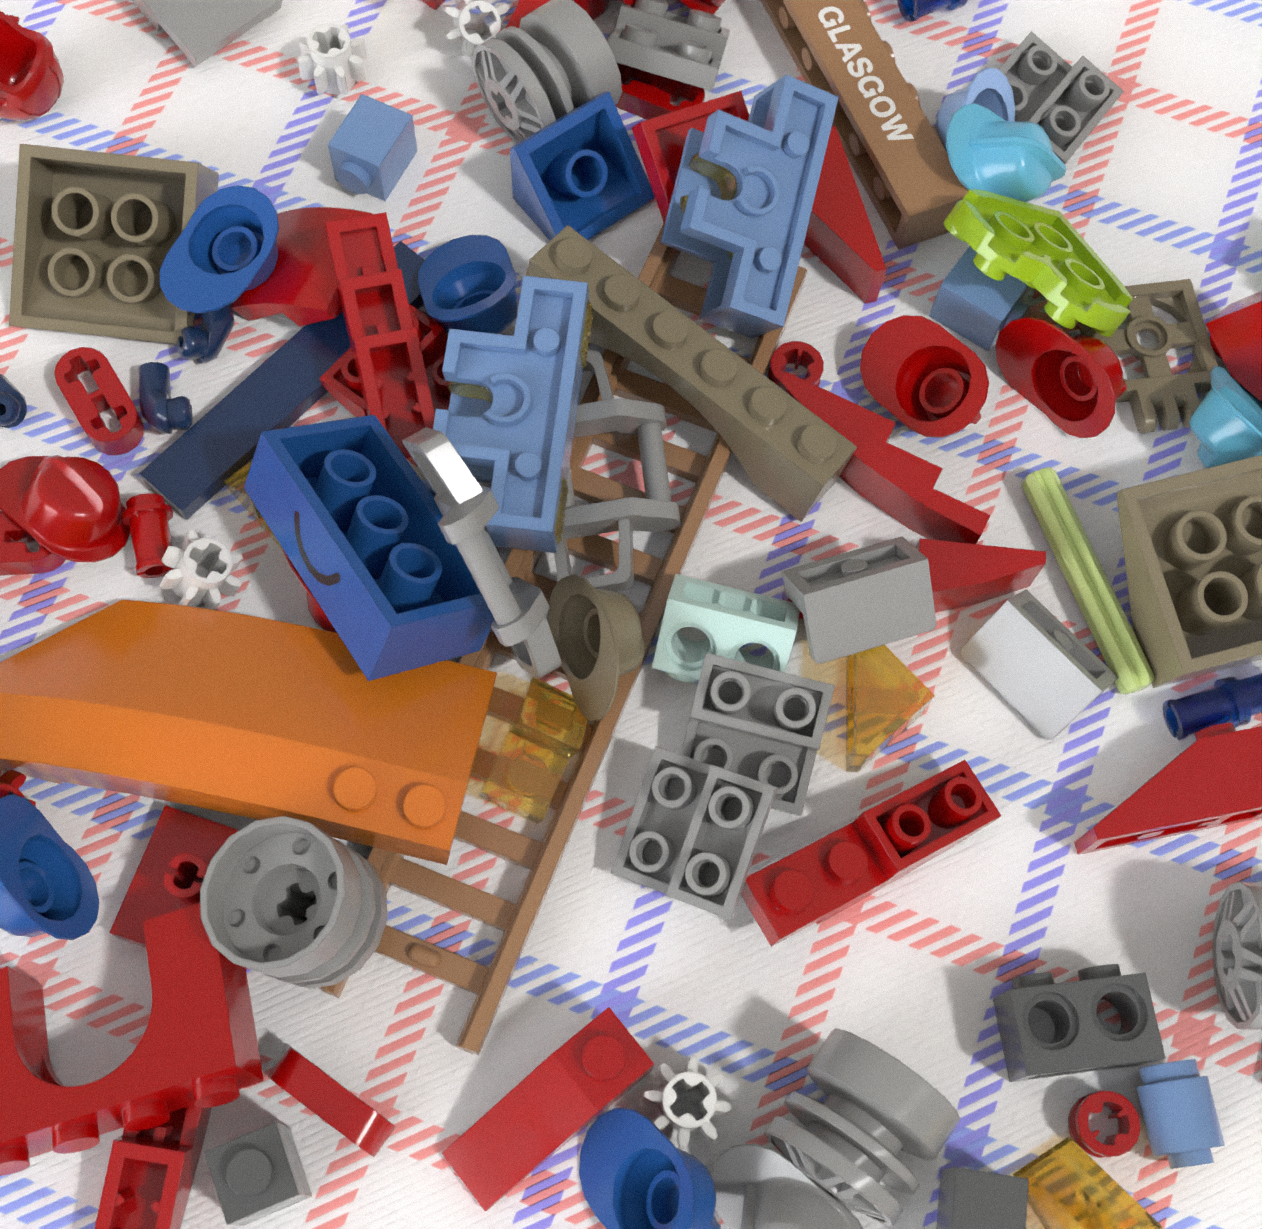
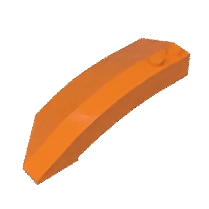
(247, 723)

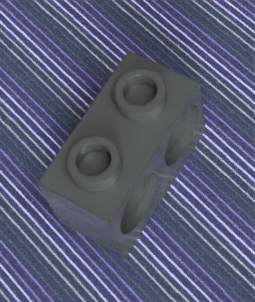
(1079, 1037)

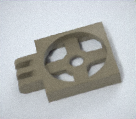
(1160, 389)

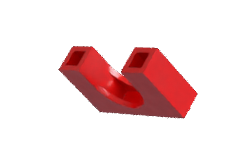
(192, 1052)

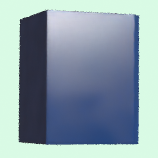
(579, 171)

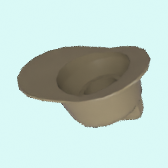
(596, 641)

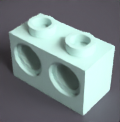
(729, 620)

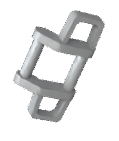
(466, 510)
(626, 514)

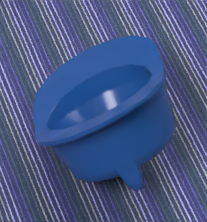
(222, 251)
(470, 285)
(41, 877)
(641, 1178)

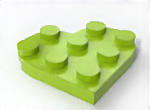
(1044, 254)

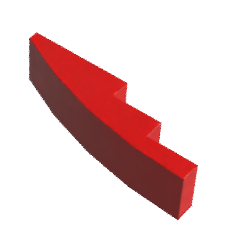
(380, 325)
(886, 474)
(974, 572)
(153, 1173)

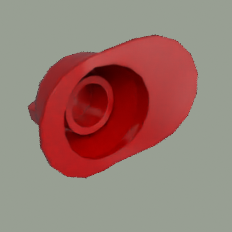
(1061, 375)
(924, 376)
(65, 505)

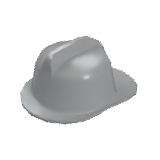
(764, 1191)

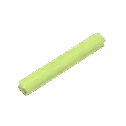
(1088, 581)

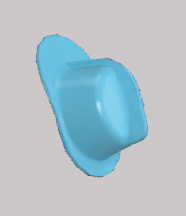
(1001, 154)
(1227, 422)

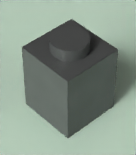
(258, 1174)
(981, 1200)

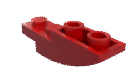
(868, 853)

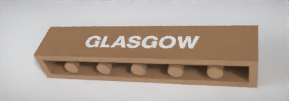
(876, 114)

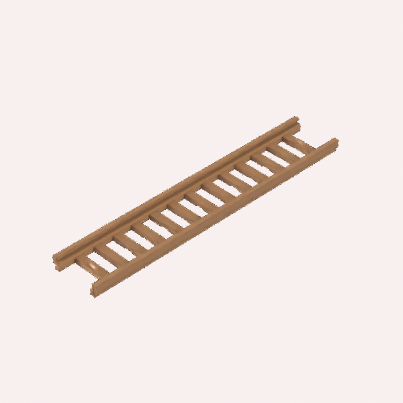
(569, 798)

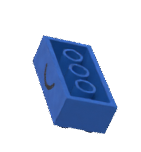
(368, 544)

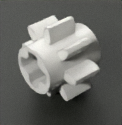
(462, 16)
(332, 59)
(212, 556)
(688, 1081)

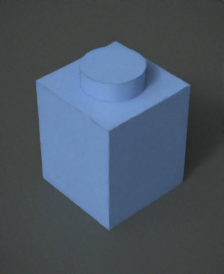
(372, 147)
(976, 303)

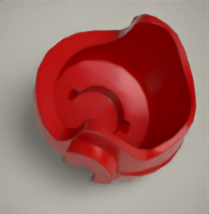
(28, 71)

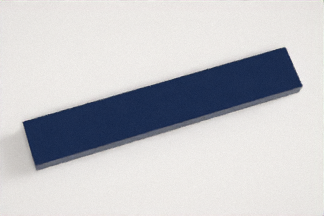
(265, 401)

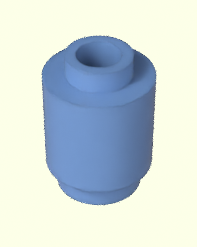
(1179, 1113)

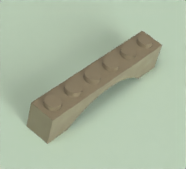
(773, 435)

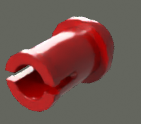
(150, 532)

